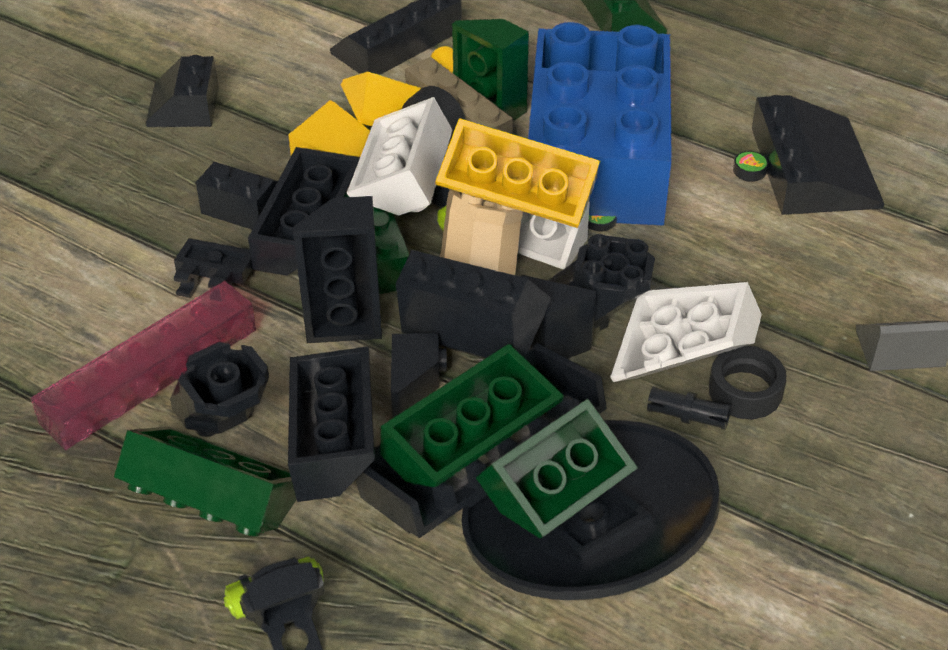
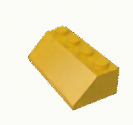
(518, 173)

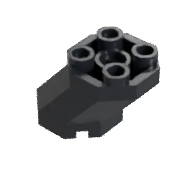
(615, 269)
(219, 388)

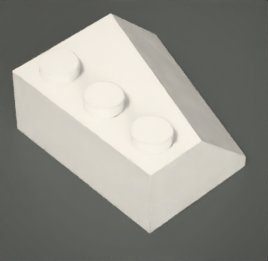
(685, 326)

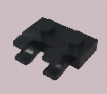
(212, 261)

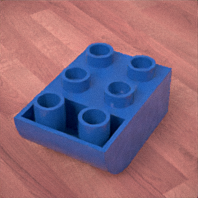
(611, 103)

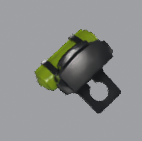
(279, 596)

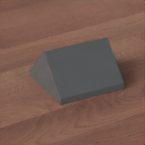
(904, 344)

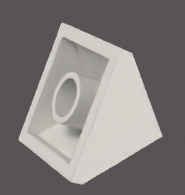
(550, 240)

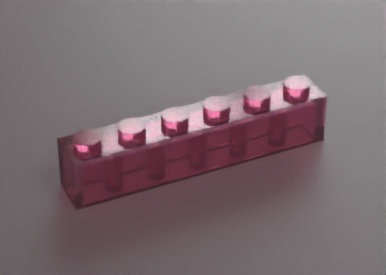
(141, 365)

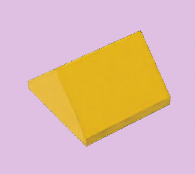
(375, 95)

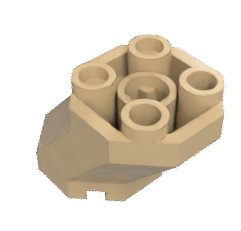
(481, 232)

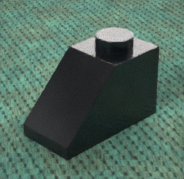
(415, 368)

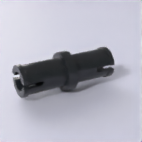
(689, 408)

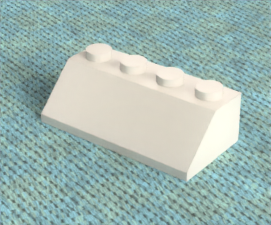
(403, 158)

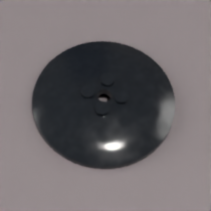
(639, 529)

